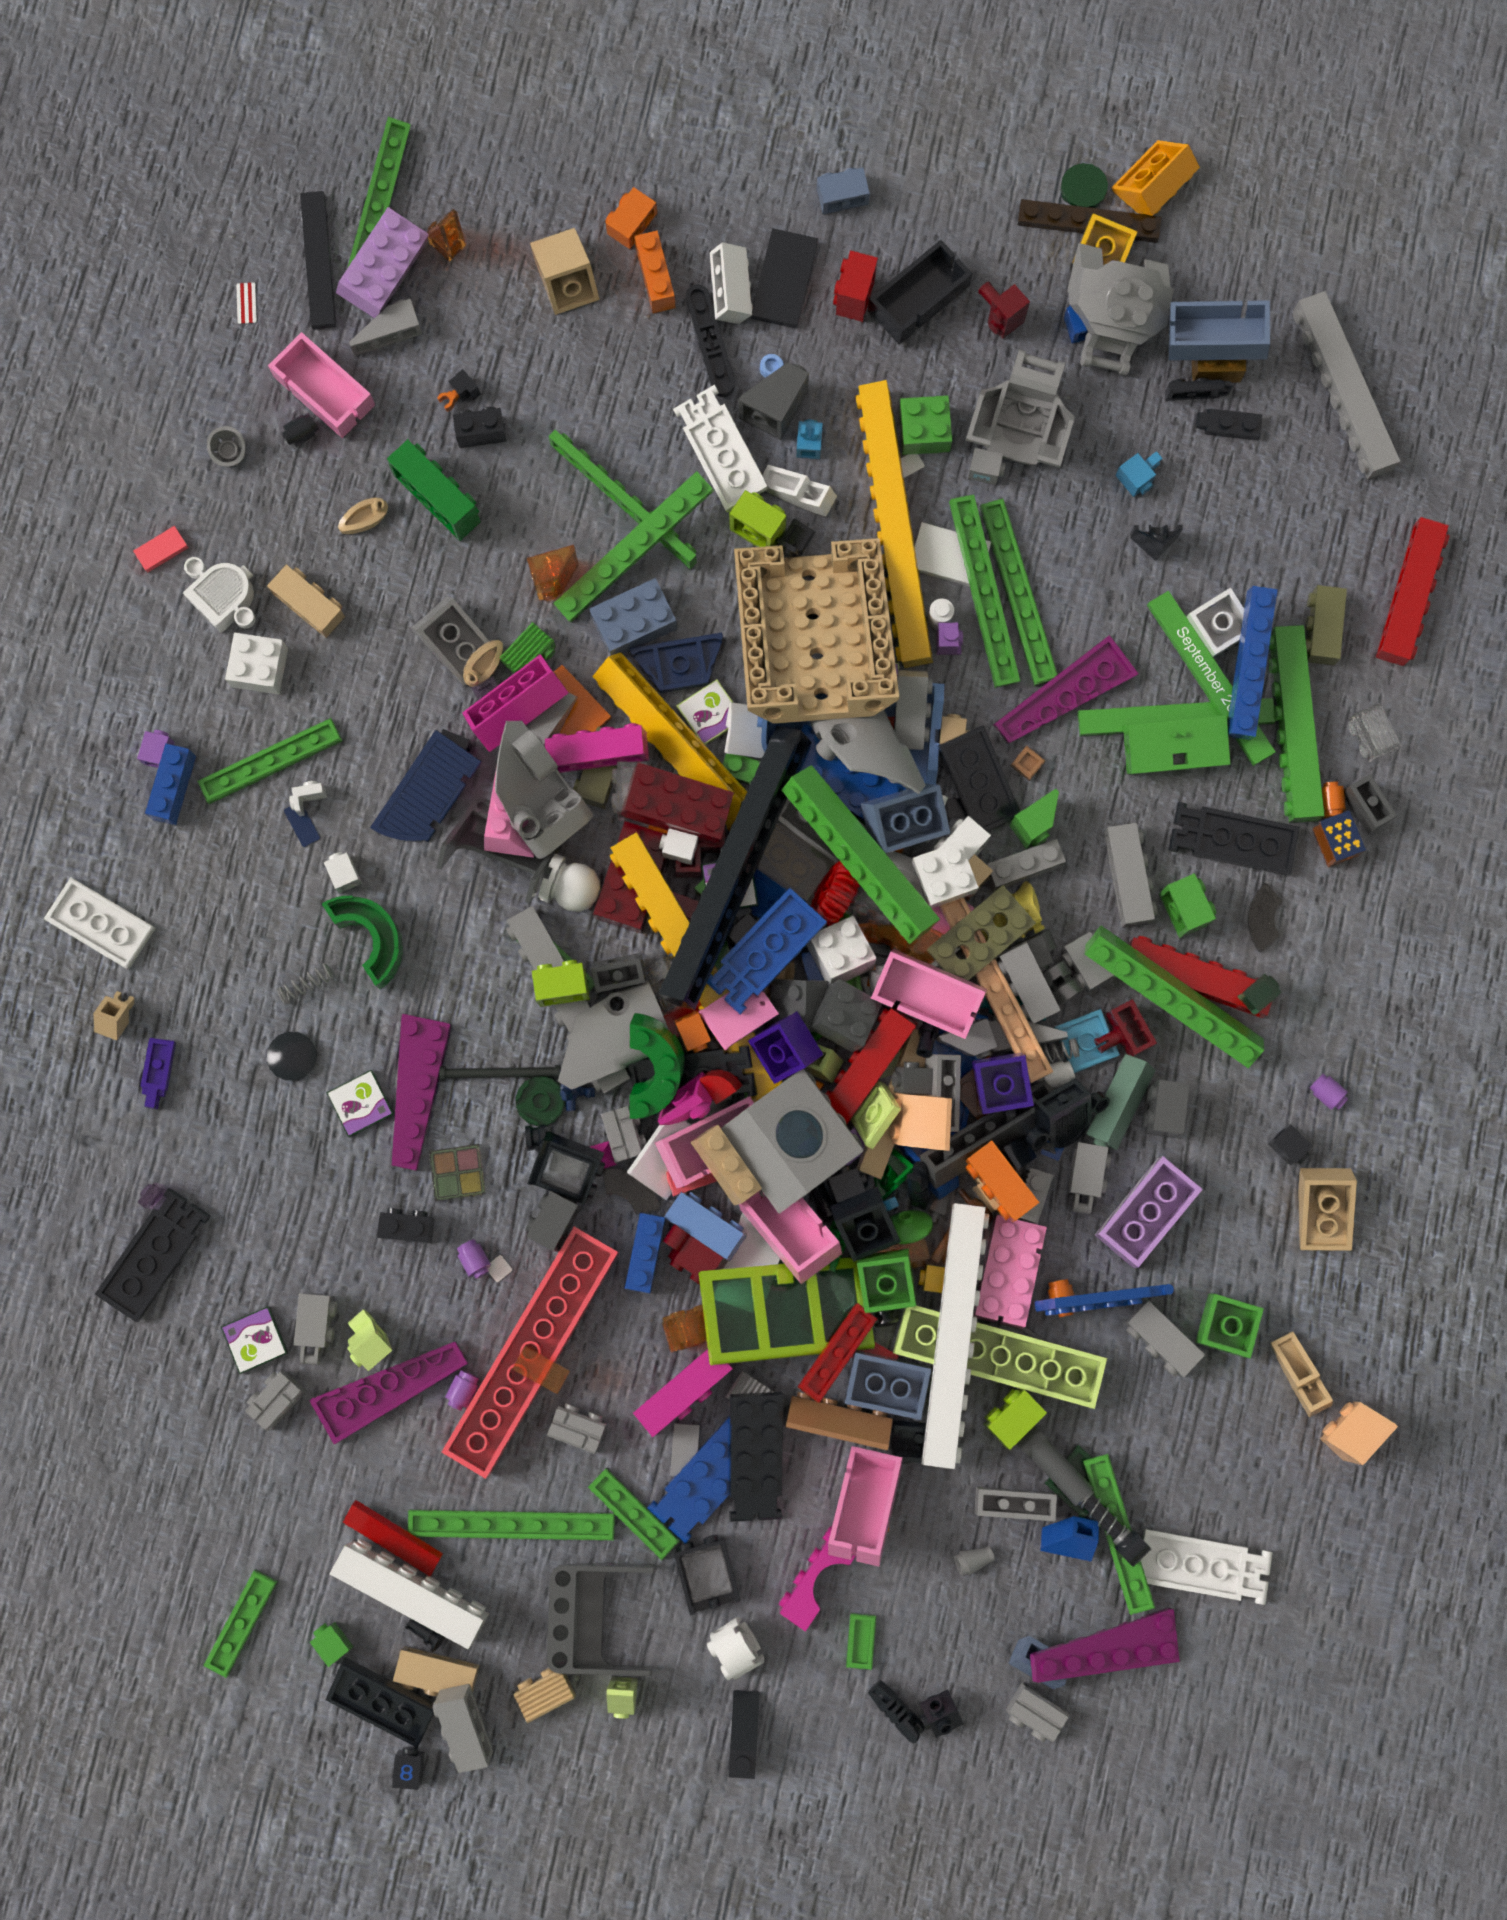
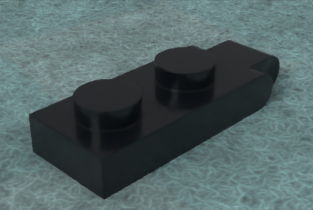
(1199, 389)
(1230, 424)

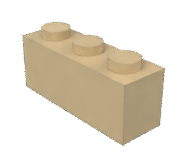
(307, 600)
(726, 1165)
(432, 1671)

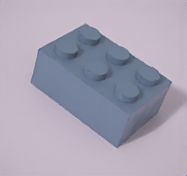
(633, 618)
(906, 818)
(887, 1384)

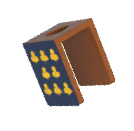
(1339, 839)

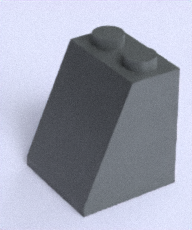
(775, 400)

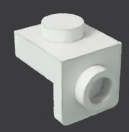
(309, 791)

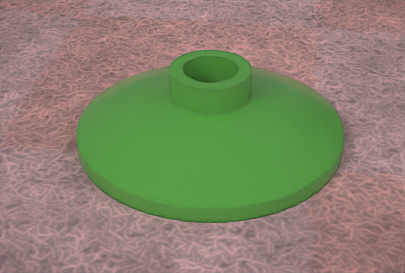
(912, 1225)

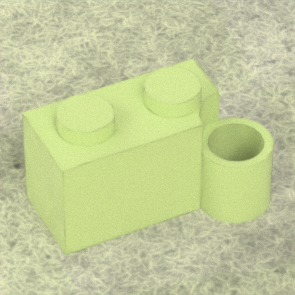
(369, 1342)

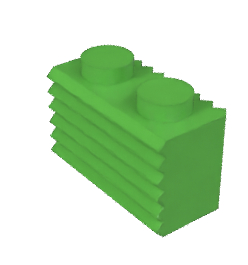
(527, 647)

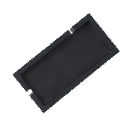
(919, 292)

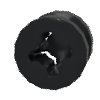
(535, 1136)

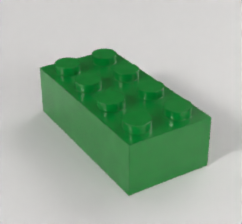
(434, 489)

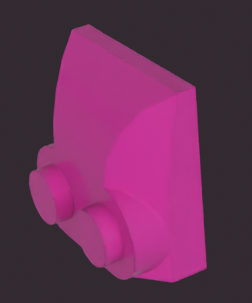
(689, 1101)

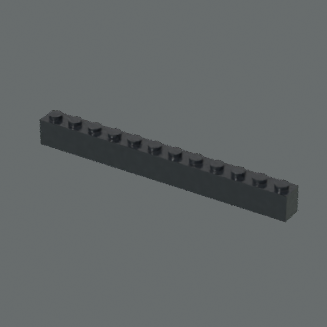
(734, 869)

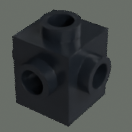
(940, 1714)

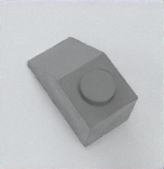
(978, 1042)

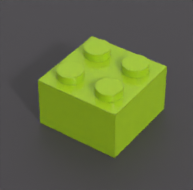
(757, 520)
(560, 983)
(1014, 1417)

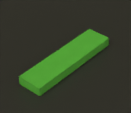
(633, 1514)
(240, 1623)

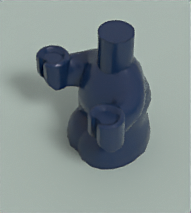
(570, 1095)

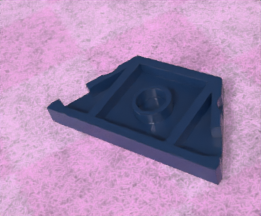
(679, 662)

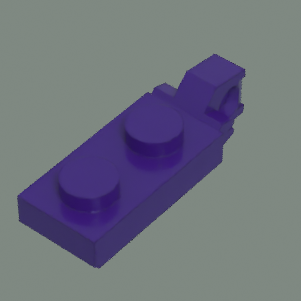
(157, 1070)

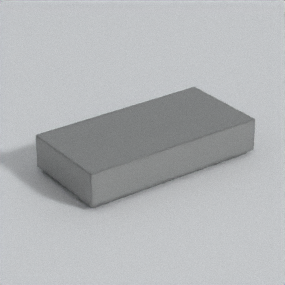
(684, 1445)

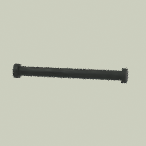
(499, 1072)

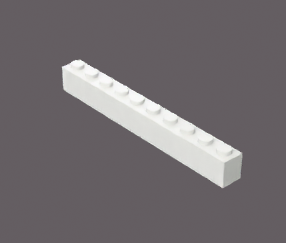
(953, 1336)

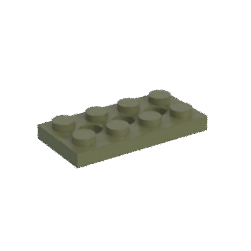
(981, 919)

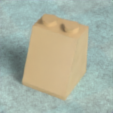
(565, 271)

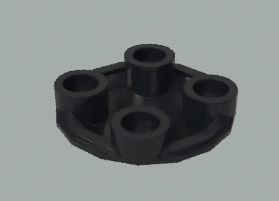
(291, 1056)

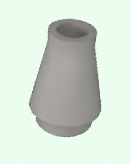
(973, 1560)

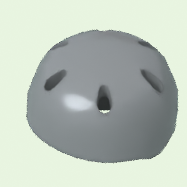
(227, 449)

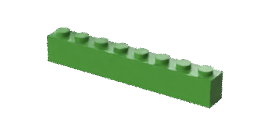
(1296, 724)
(860, 854)
(1174, 996)

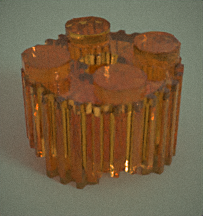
(685, 1329)

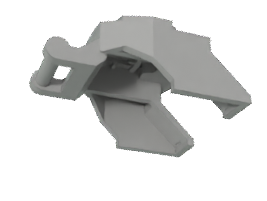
(1118, 305)
(1024, 415)

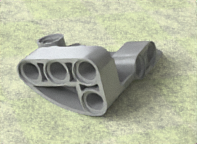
(868, 747)
(536, 791)
(602, 1037)

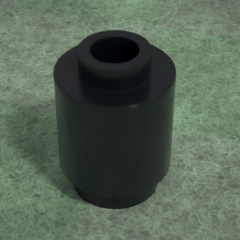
(299, 430)

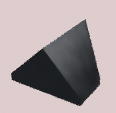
(1155, 540)

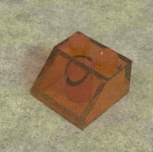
(553, 571)

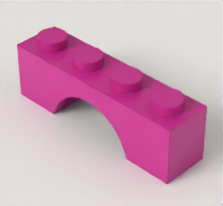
(800, 1604)

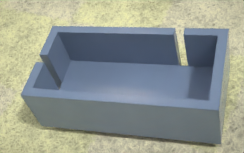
(1218, 332)

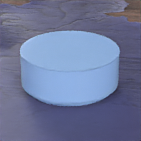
(770, 364)

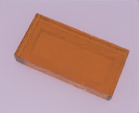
(541, 1370)

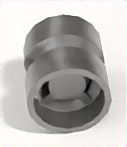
(1066, 990)

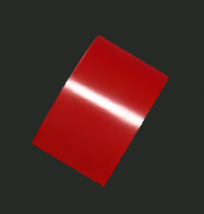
(720, 1084)

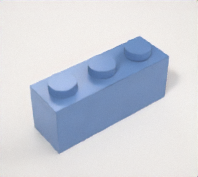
(706, 1225)

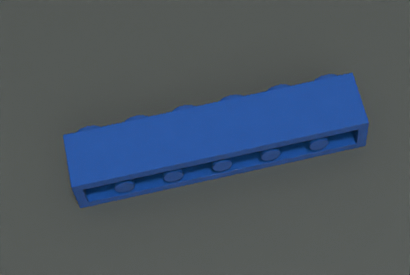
(1251, 662)

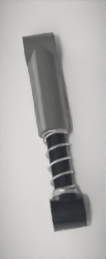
(1079, 1492)

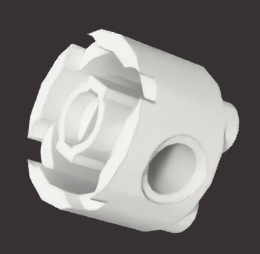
(735, 1648)

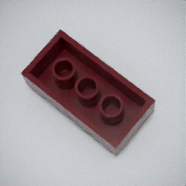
(677, 803)
(618, 903)

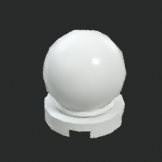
(572, 885)

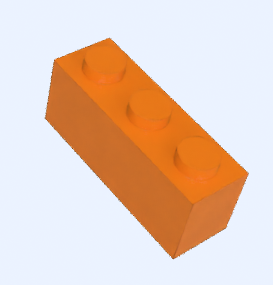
(655, 272)
(1001, 1182)

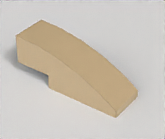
(1301, 1374)

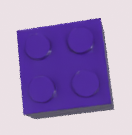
(785, 1047)
(1002, 1083)

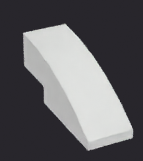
(799, 490)

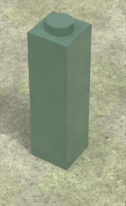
(1125, 1096)

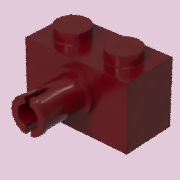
(1006, 310)
(1128, 1030)

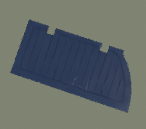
(426, 790)

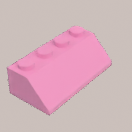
(499, 833)

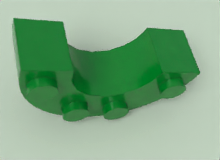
(385, 933)
(667, 1056)

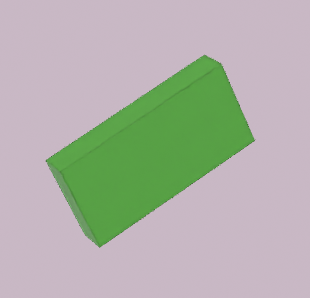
(861, 1641)

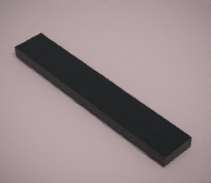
(318, 260)

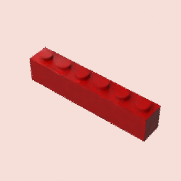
(1412, 592)
(1205, 978)
(871, 1062)

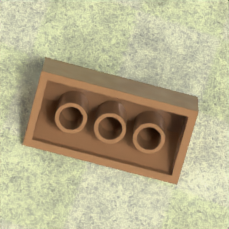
(839, 1422)

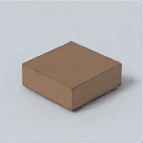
(1027, 763)

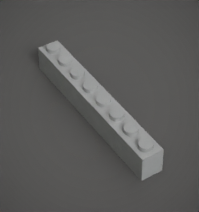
(1346, 385)
(541, 950)

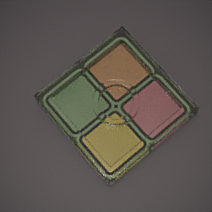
(457, 1172)

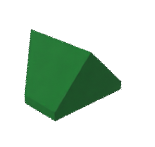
(894, 1174)

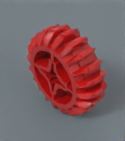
(834, 894)

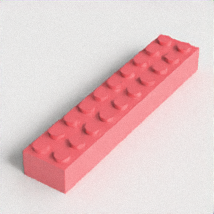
(544, 1328)

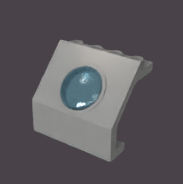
(792, 1140)

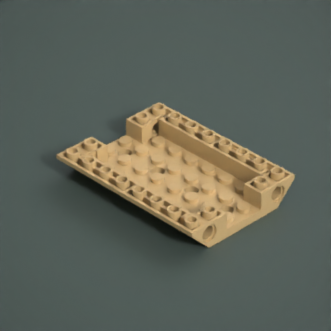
(849, 633)

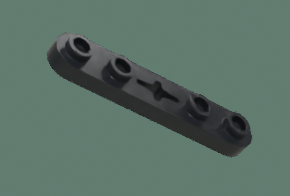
(703, 320)

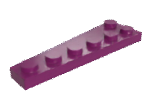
(1083, 680)
(419, 1062)
(367, 1399)
(1123, 1647)

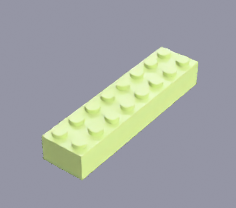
(1010, 1358)

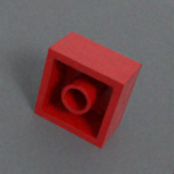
(855, 285)

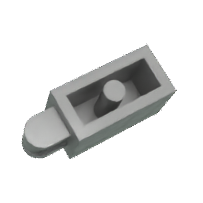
(1088, 1175)
(314, 1325)

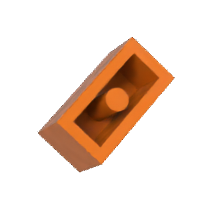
(630, 217)
(692, 1032)

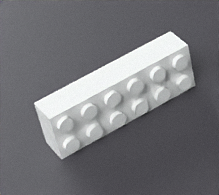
(410, 1593)

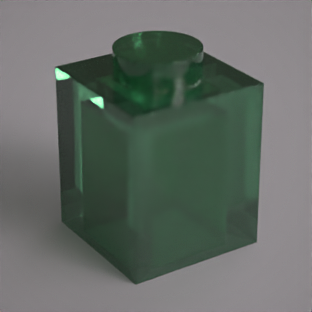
(1260, 993)

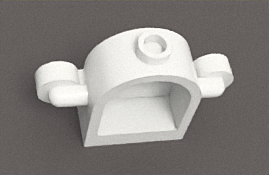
(221, 593)

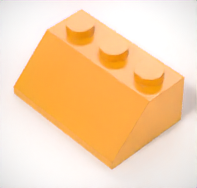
(1156, 177)

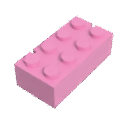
(321, 385)
(929, 993)
(679, 1154)
(793, 1235)
(1009, 1272)
(865, 1506)

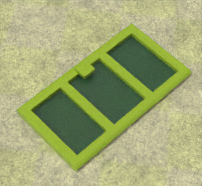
(771, 1315)

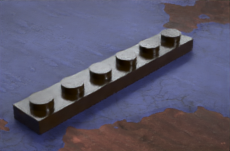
(1076, 218)

